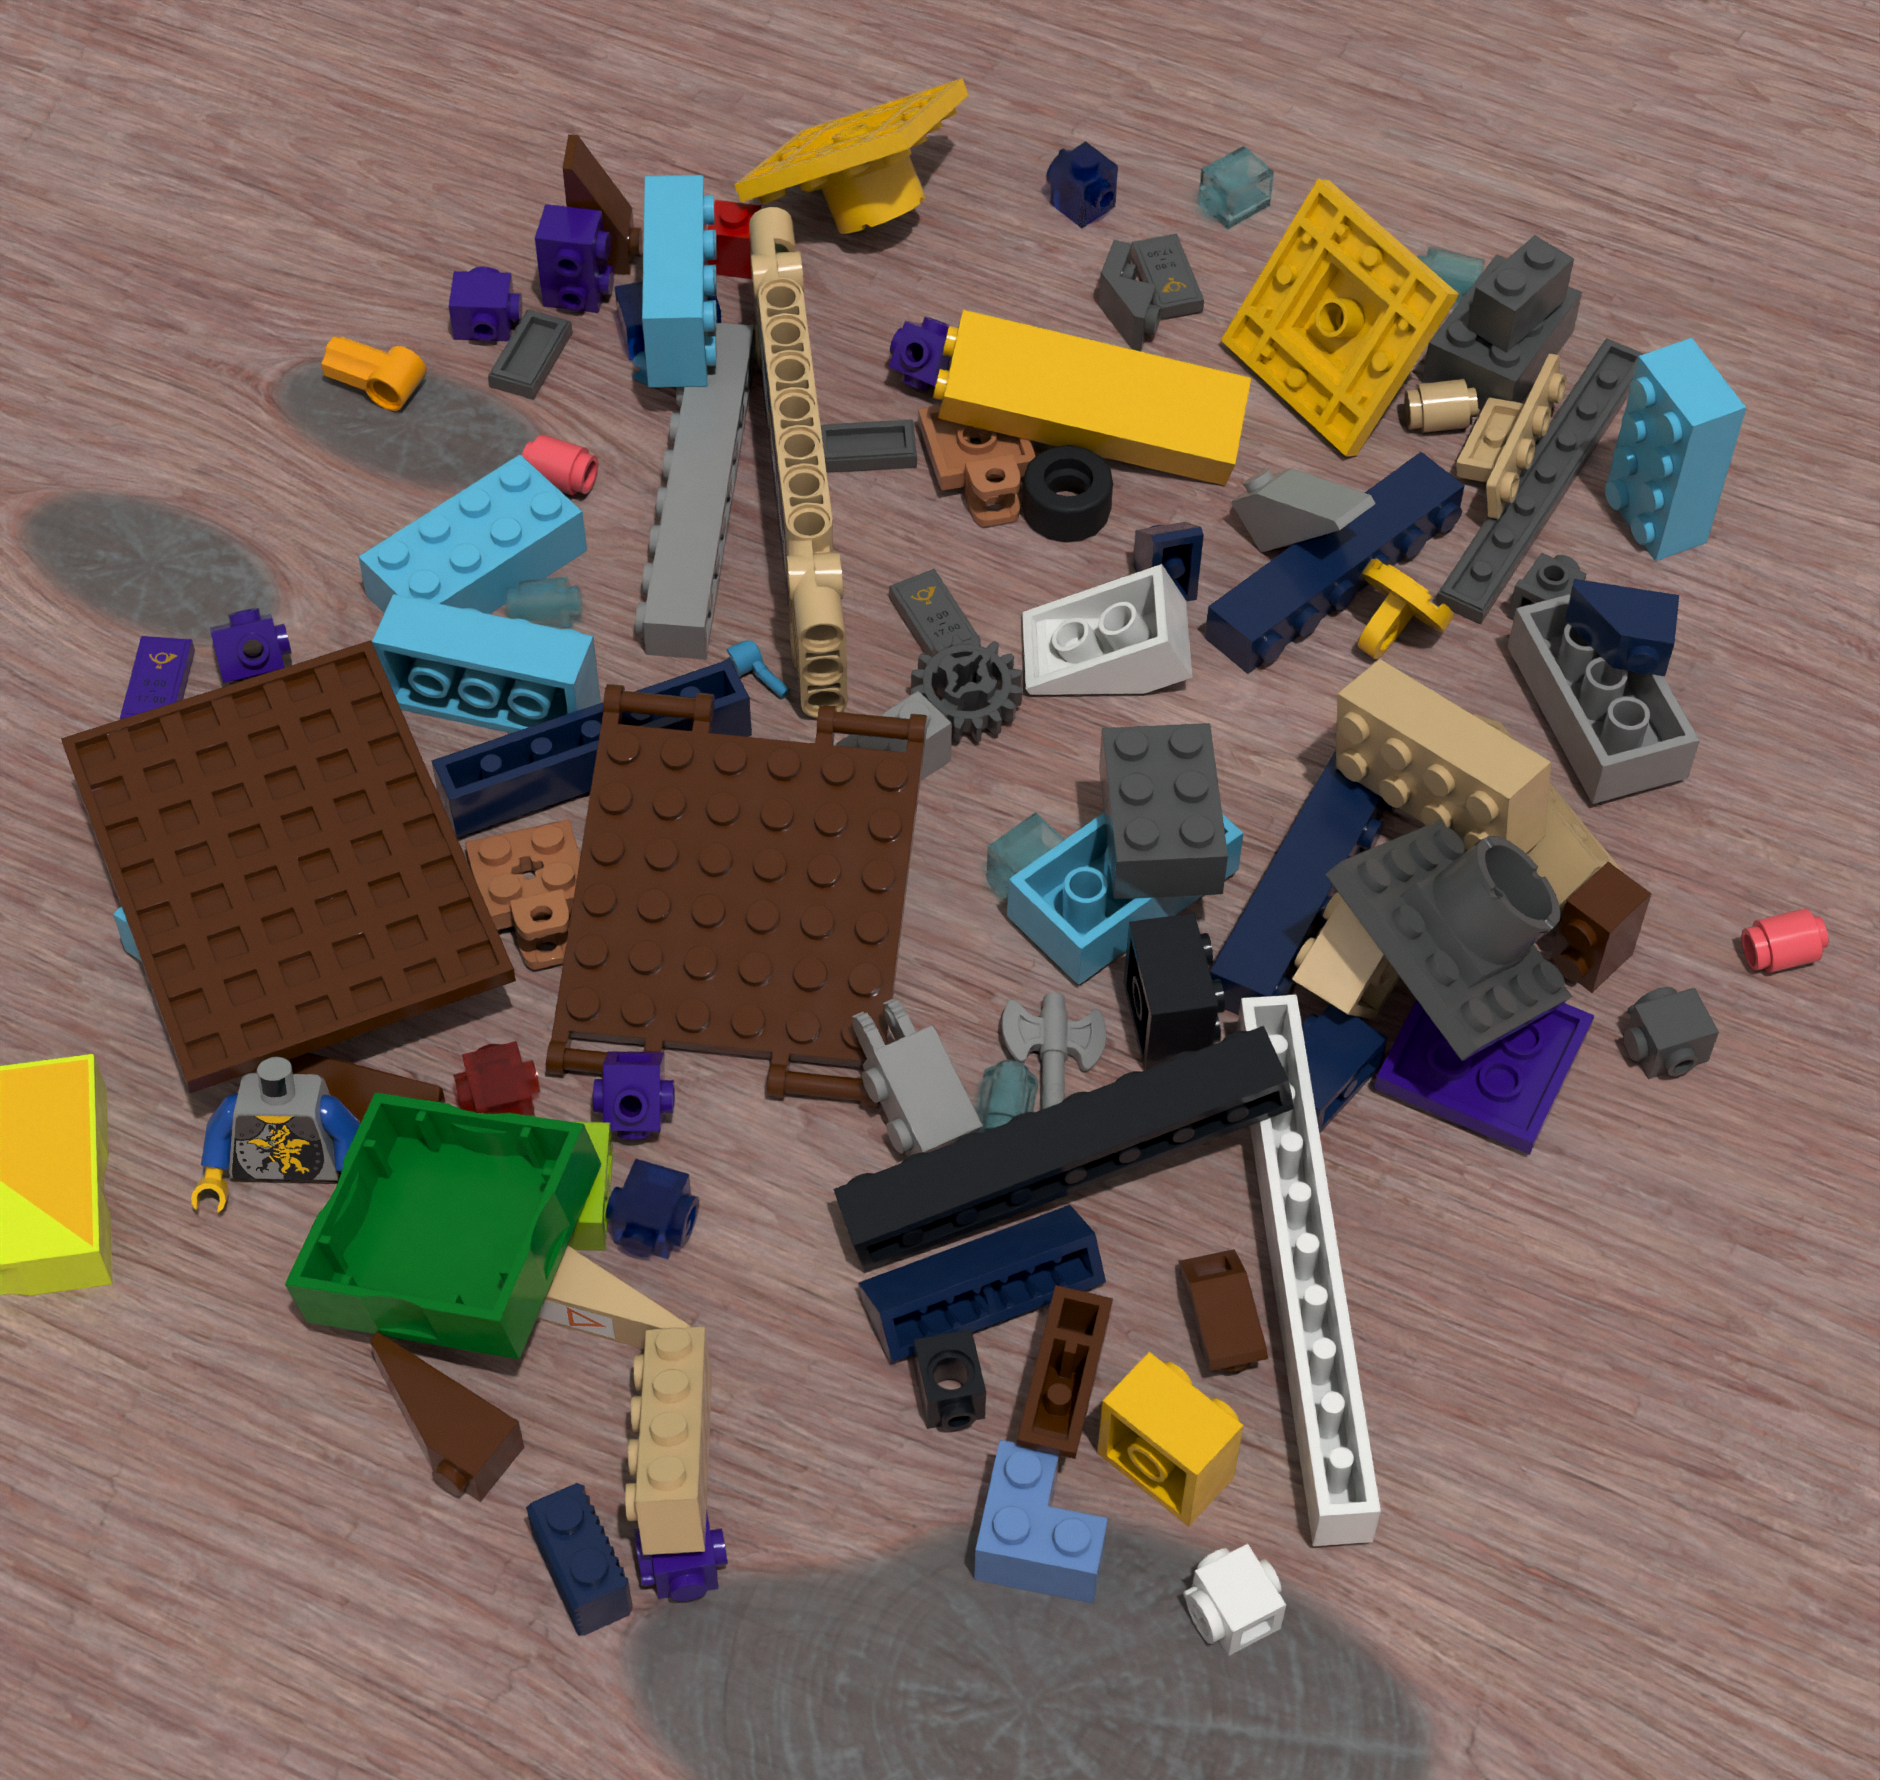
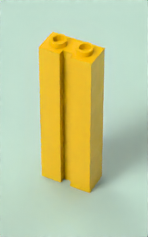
(1092, 397)

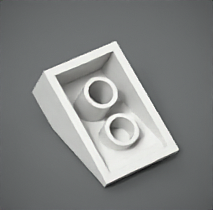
(1109, 638)

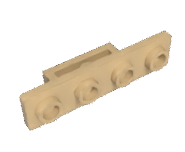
(1506, 437)

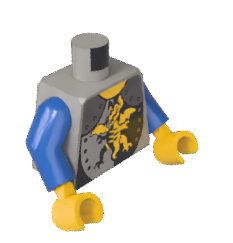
(275, 1130)

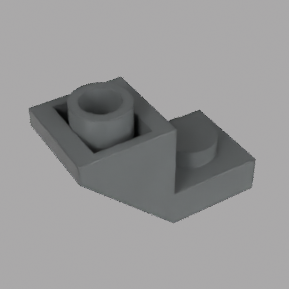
(1125, 300)

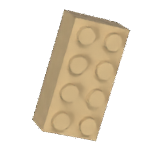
(1439, 760)

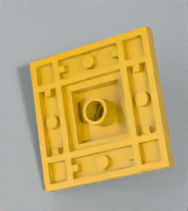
(859, 159)
(1338, 317)

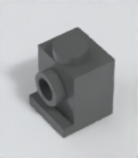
(1545, 580)

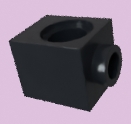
(944, 1358)

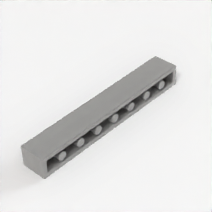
(697, 502)

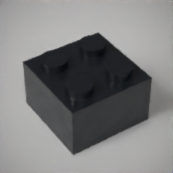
(1171, 988)

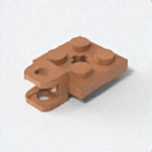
(985, 470)
(537, 905)

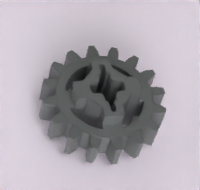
(966, 685)

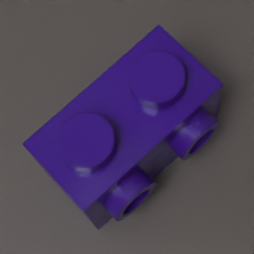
(573, 258)

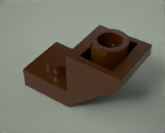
(1224, 1311)

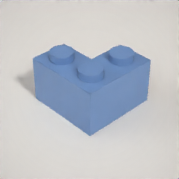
(1029, 1541)

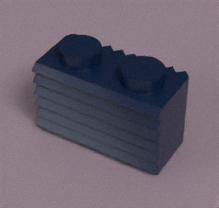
(580, 1559)

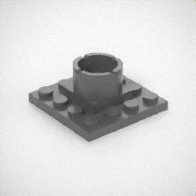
(1459, 929)

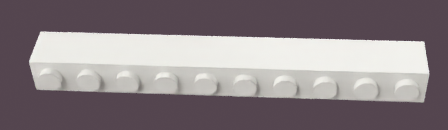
(1311, 1295)

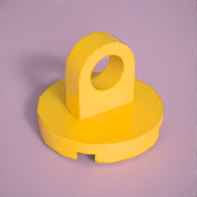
(1402, 601)

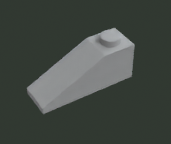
(1296, 507)

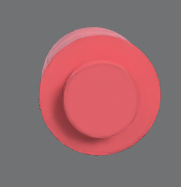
(563, 463)
(1784, 941)

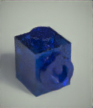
(1082, 184)
(652, 1210)

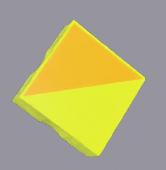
(53, 1177)

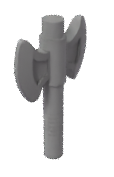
(1054, 1039)

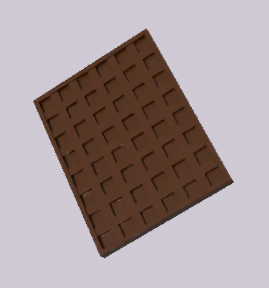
(285, 864)

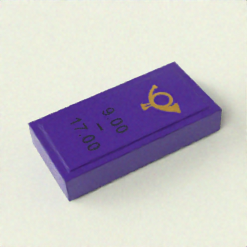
(158, 674)

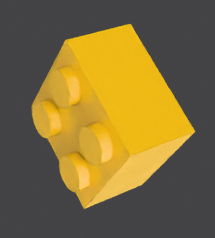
(1170, 1437)

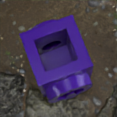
(483, 305)
(684, 1574)

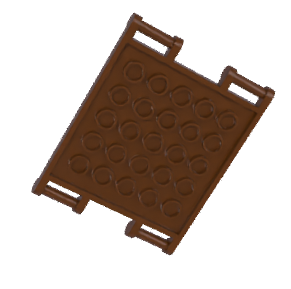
(739, 891)

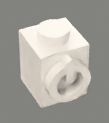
(1235, 1599)

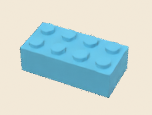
(678, 281)
(1674, 449)
(479, 543)
(483, 665)
(1069, 903)

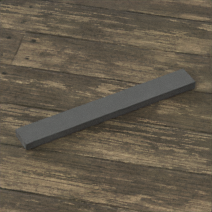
(1556, 463)

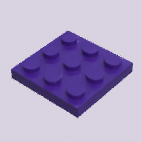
(1498, 1090)

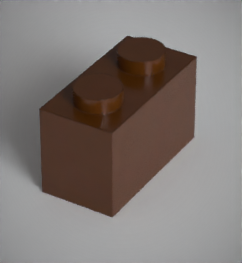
(1599, 927)

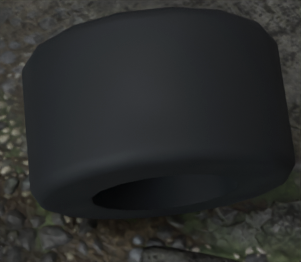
(1067, 516)

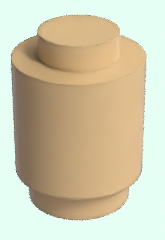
(1440, 406)

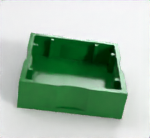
(445, 1225)

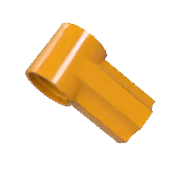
(383, 375)

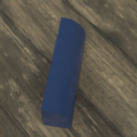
(982, 1280)

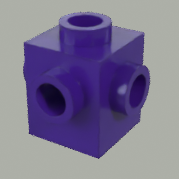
(918, 352)
(247, 626)
(636, 1075)

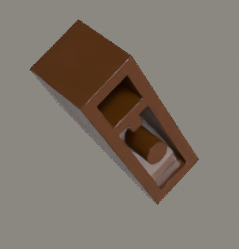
(591, 188)
(1065, 1372)
(457, 1430)

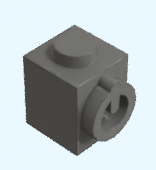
(1669, 1032)

